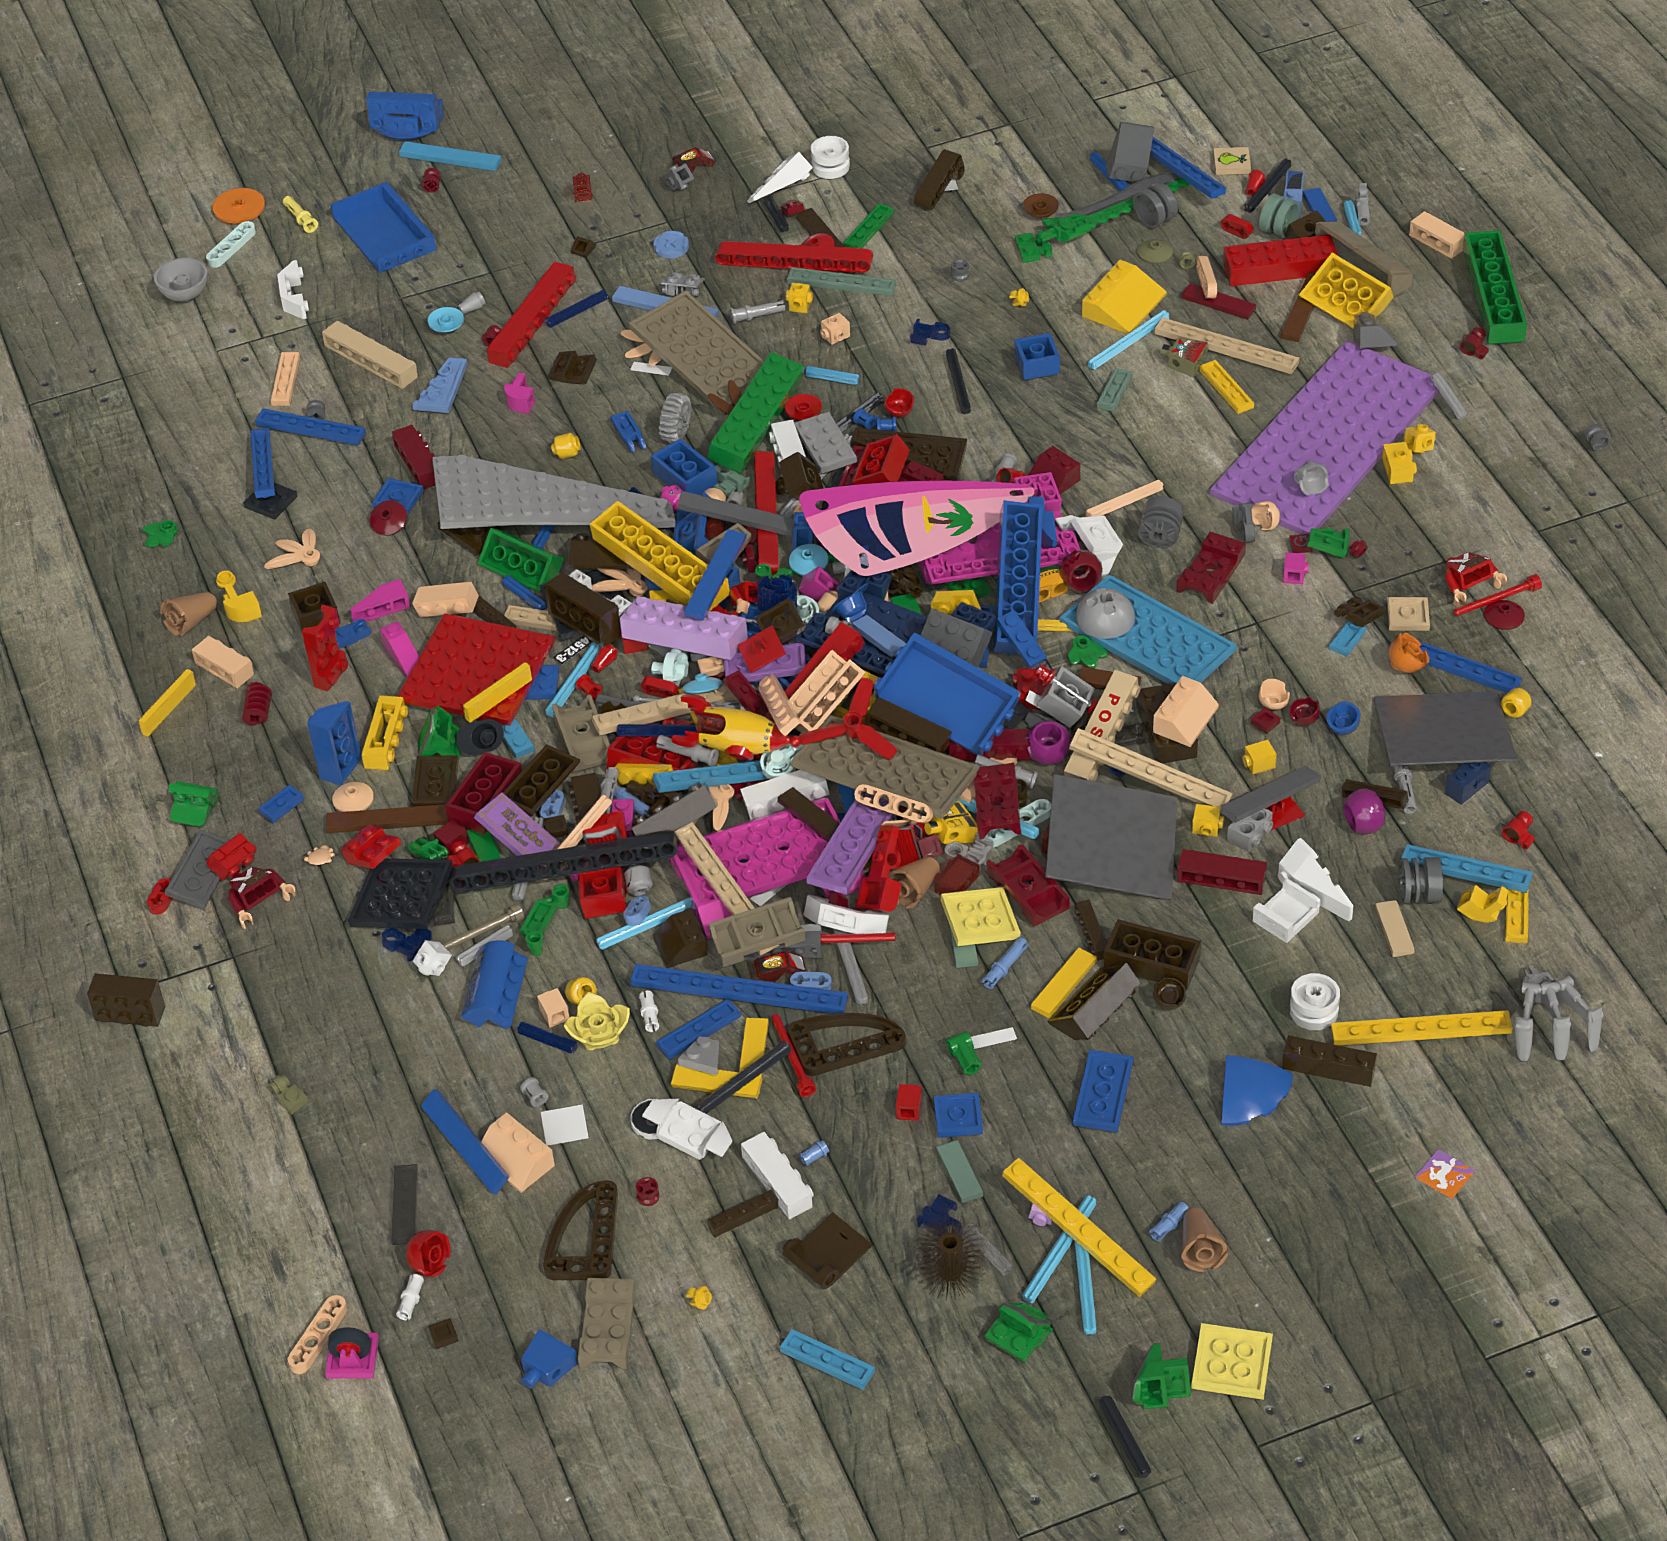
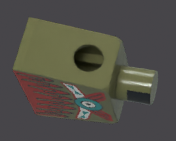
(1186, 355)

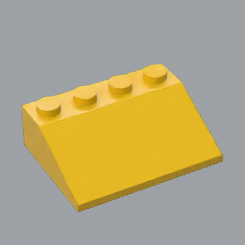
(1346, 291)
(1122, 298)

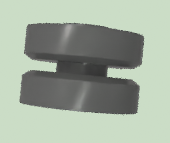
(1155, 205)

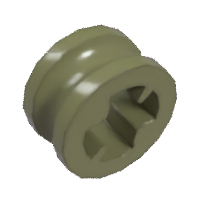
(1187, 255)

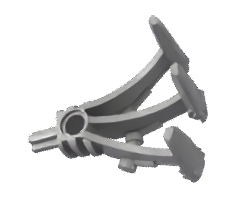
(1546, 990)

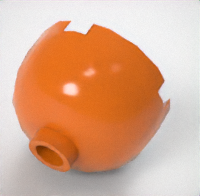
(1406, 654)

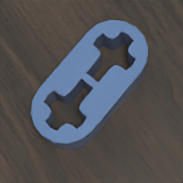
(556, 807)
(637, 910)
(812, 980)

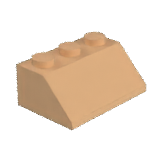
(1185, 712)
(518, 1152)

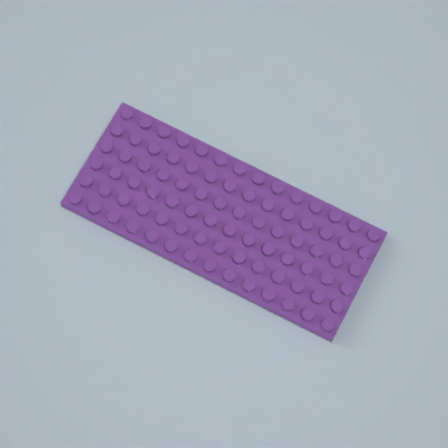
(1335, 421)

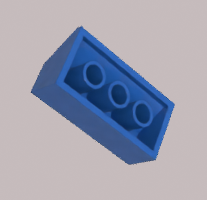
(334, 742)

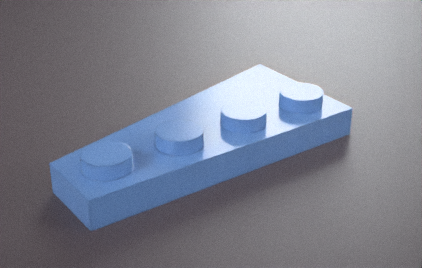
(443, 388)

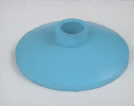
(445, 319)
(807, 558)
(702, 684)

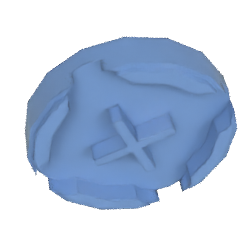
(671, 244)

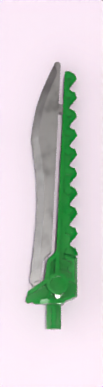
(1081, 221)

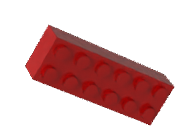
(1276, 259)

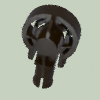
(903, 581)
(650, 794)

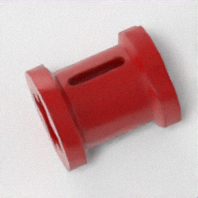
(586, 685)

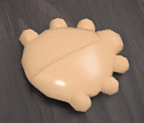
(320, 855)

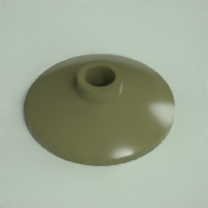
(1155, 251)

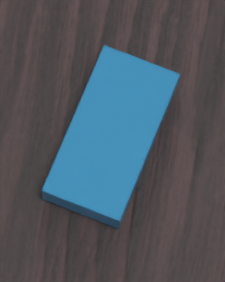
(1347, 639)

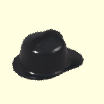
(480, 737)

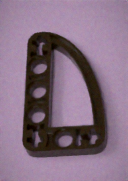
(890, 1029)
(591, 1262)

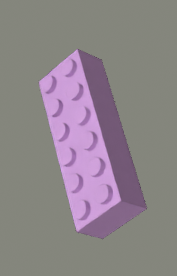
(667, 626)

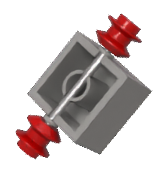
(1064, 695)

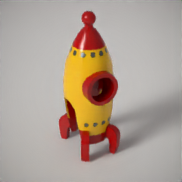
(743, 734)

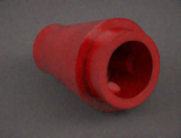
(1255, 180)
(604, 658)

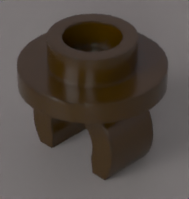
(779, 485)

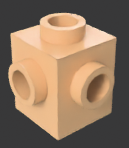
(835, 328)

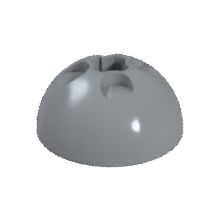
(181, 279)
(1105, 614)

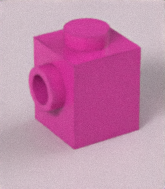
(1295, 568)

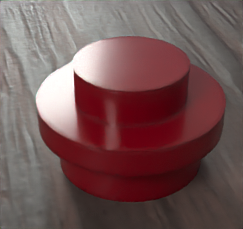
(1358, 548)

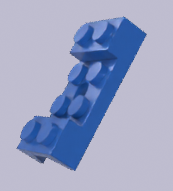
(690, 529)

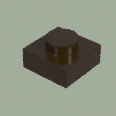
(556, 826)
(443, 1333)

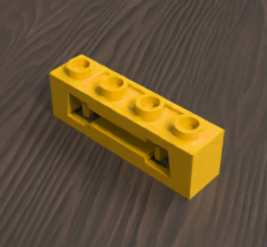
(393, 711)

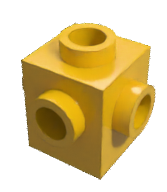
(799, 297)
(1420, 438)

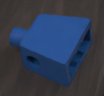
(546, 1360)

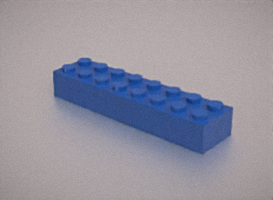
(1018, 568)

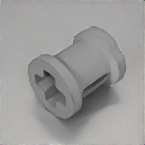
(534, 1092)

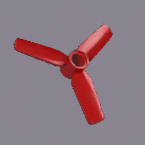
(864, 733)

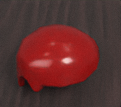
(899, 402)

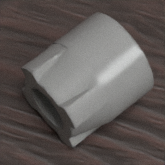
(735, 498)

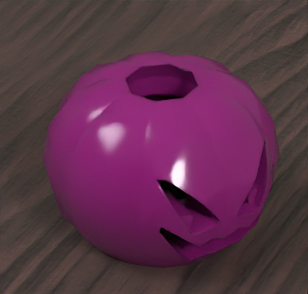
(1048, 742)
(1366, 810)

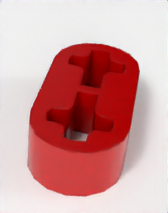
(1236, 226)
(658, 687)
(158, 895)

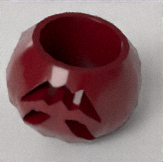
(1085, 579)

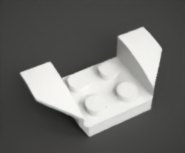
(1097, 537)
(688, 1128)

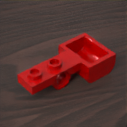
(877, 890)

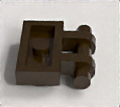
(1359, 612)

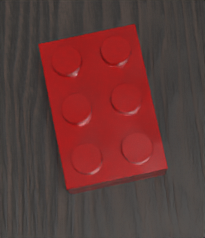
(882, 461)

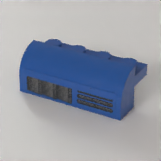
(494, 984)

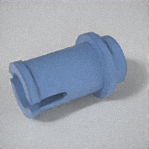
(814, 1153)

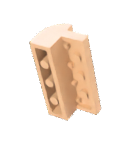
(824, 691)

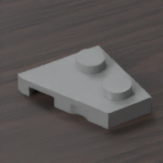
(701, 1056)

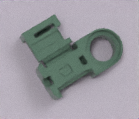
(730, 480)

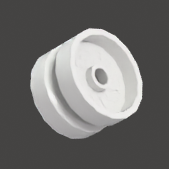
(830, 157)
(1314, 1001)

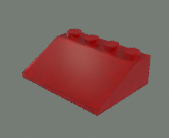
(644, 751)

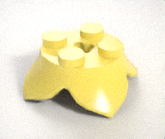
(596, 1022)

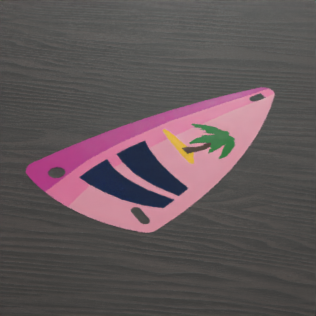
(904, 520)

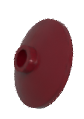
(393, 522)
(1504, 615)

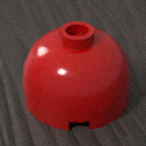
(428, 1252)

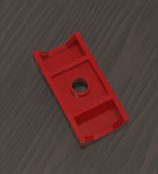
(322, 650)

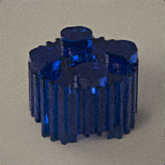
(775, 590)

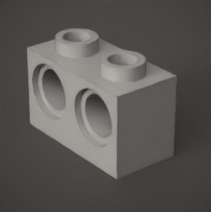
(1250, 830)

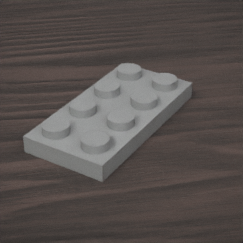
(825, 442)

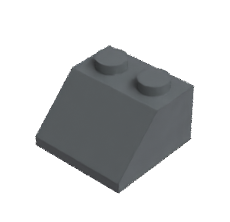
(1371, 332)

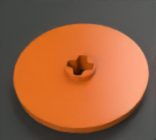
(238, 205)

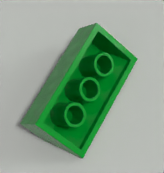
(519, 559)

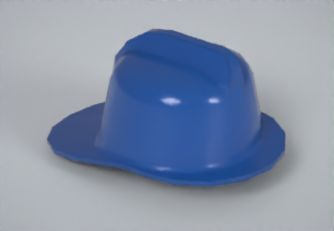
(852, 606)

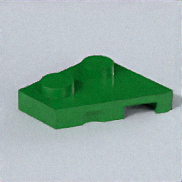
(1329, 541)

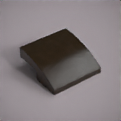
(572, 368)

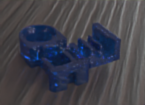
(924, 331)
(407, 946)
(938, 1208)

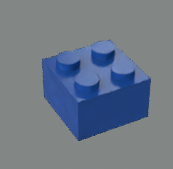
(1037, 356)

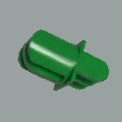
(427, 849)

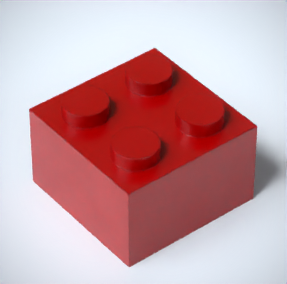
(602, 892)

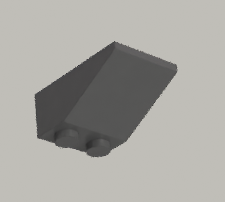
(1130, 152)

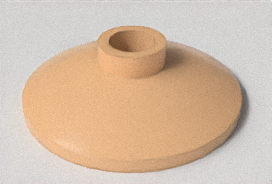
(353, 797)

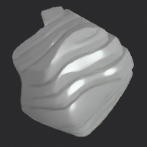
(1312, 478)

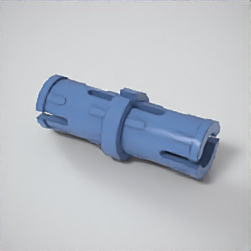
(1169, 1221)

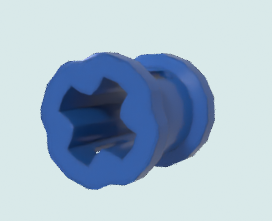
(865, 419)
(886, 424)

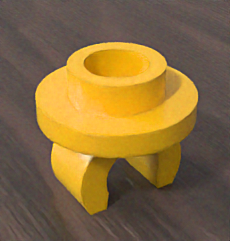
(1021, 296)
(700, 1297)

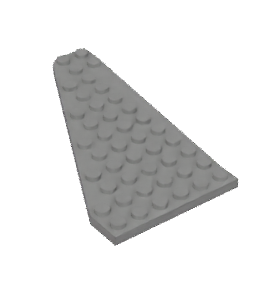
(496, 494)

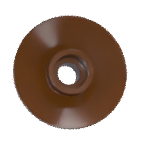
(1040, 205)

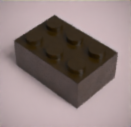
(126, 1000)

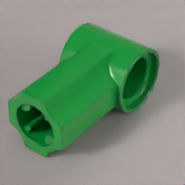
(962, 1048)

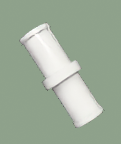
(649, 1011)
(410, 1297)

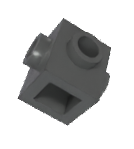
(678, 177)

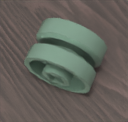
(1278, 214)

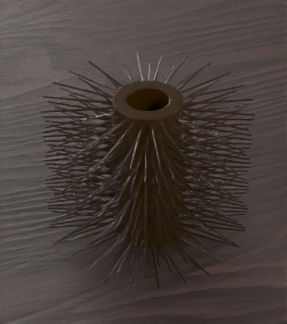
(949, 1257)

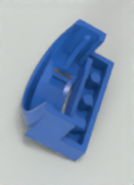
(423, 106)

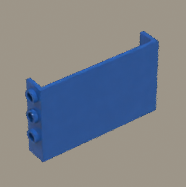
(383, 227)
(948, 693)

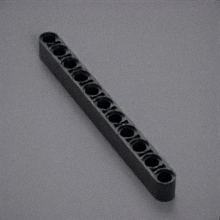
(571, 855)

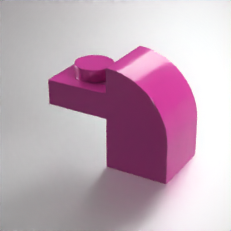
(518, 395)

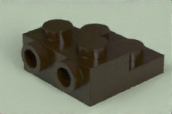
(784, 619)

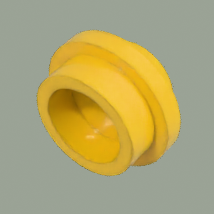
(225, 578)

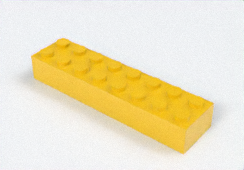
(652, 553)

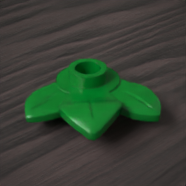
(160, 533)
(1087, 653)

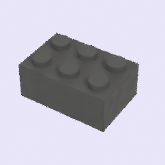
(957, 636)

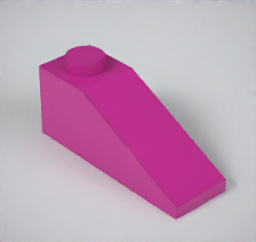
(382, 602)
(399, 647)

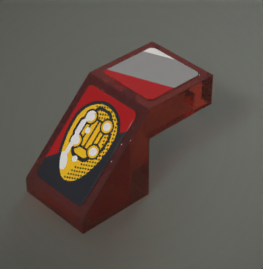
(693, 157)
(775, 965)

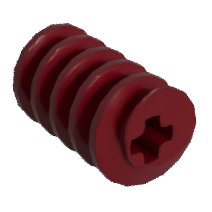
(256, 704)

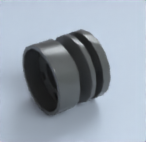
(1160, 522)
(1417, 880)

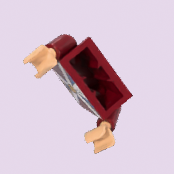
(252, 888)

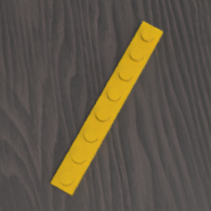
(1421, 1028)
(1079, 1227)

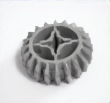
(675, 417)

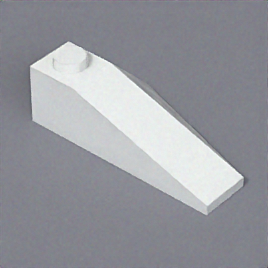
(788, 172)
(1302, 868)

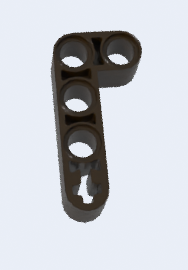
(946, 167)

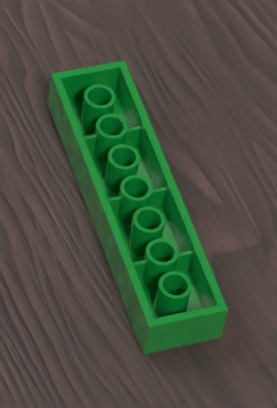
(1494, 287)
(755, 412)

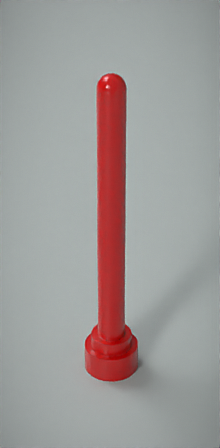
(1531, 583)
(805, 1084)

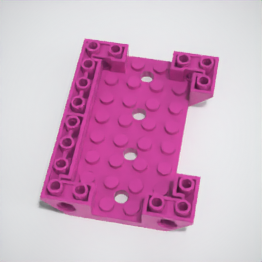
(981, 558)
(767, 865)

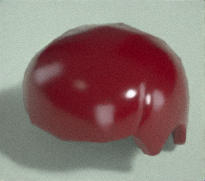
(1304, 711)

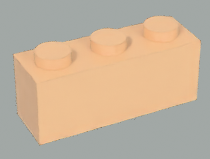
(1437, 234)
(446, 599)
(223, 661)

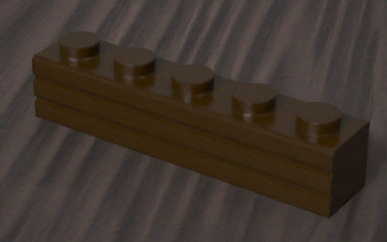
(490, 614)
(1389, 796)
(1091, 928)
(742, 1213)

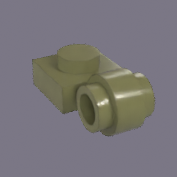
(290, 1098)

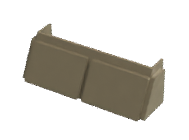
(1399, 276)

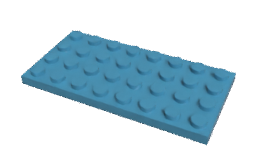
(1161, 638)

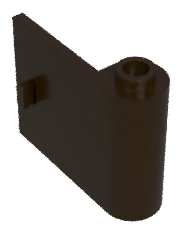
(827, 1251)

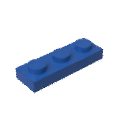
(1021, 639)

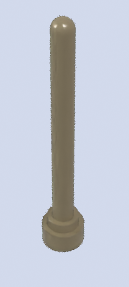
(513, 914)

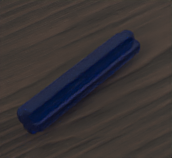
(547, 1037)

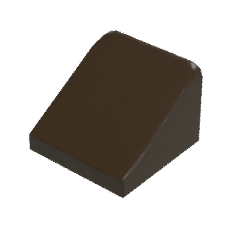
(583, 247)
(1081, 723)

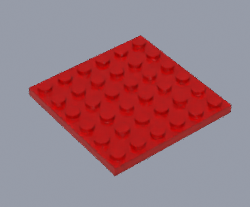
(469, 658)

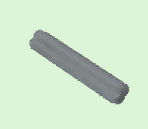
(1449, 395)
(471, 953)

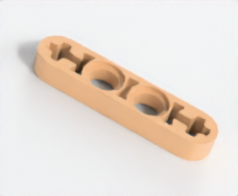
(1206, 277)
(894, 801)
(315, 1333)

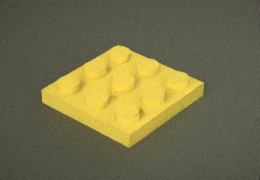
(980, 916)
(1232, 1361)

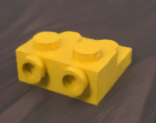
(949, 600)

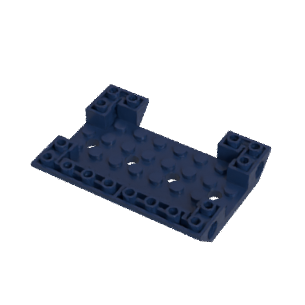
(893, 617)

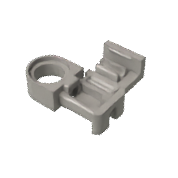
(977, 853)

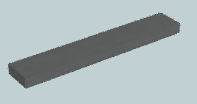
(735, 513)
(1270, 794)

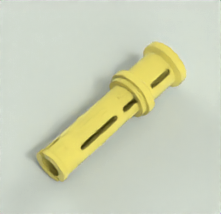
(302, 217)

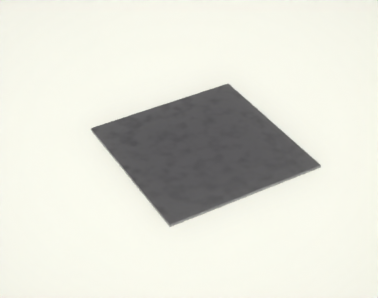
(1444, 728)
(1112, 837)

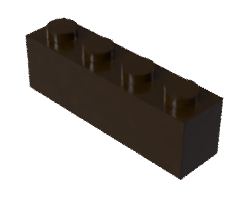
(905, 725)
(586, 793)
(1329, 1061)

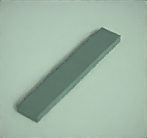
(842, 281)

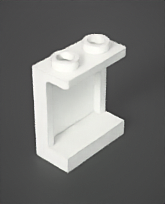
(1287, 911)

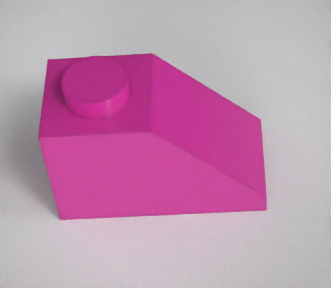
(817, 583)

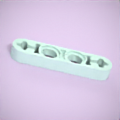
(218, 256)
(1033, 811)

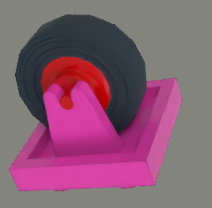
(351, 1354)

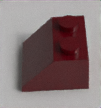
(1063, 468)

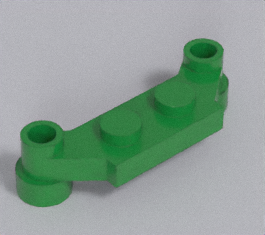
(541, 916)

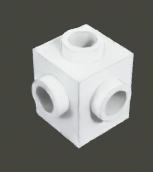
(432, 958)

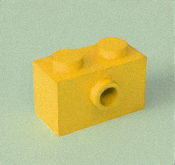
(1398, 462)

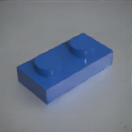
(281, 803)

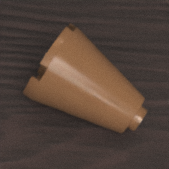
(187, 611)
(914, 880)
(1201, 1242)

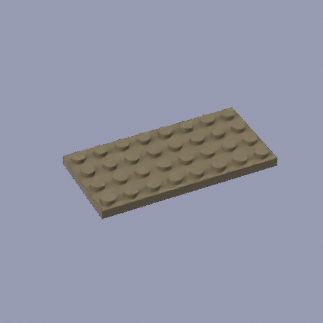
(698, 346)
(911, 773)

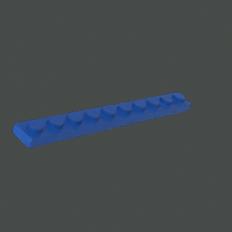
(739, 989)

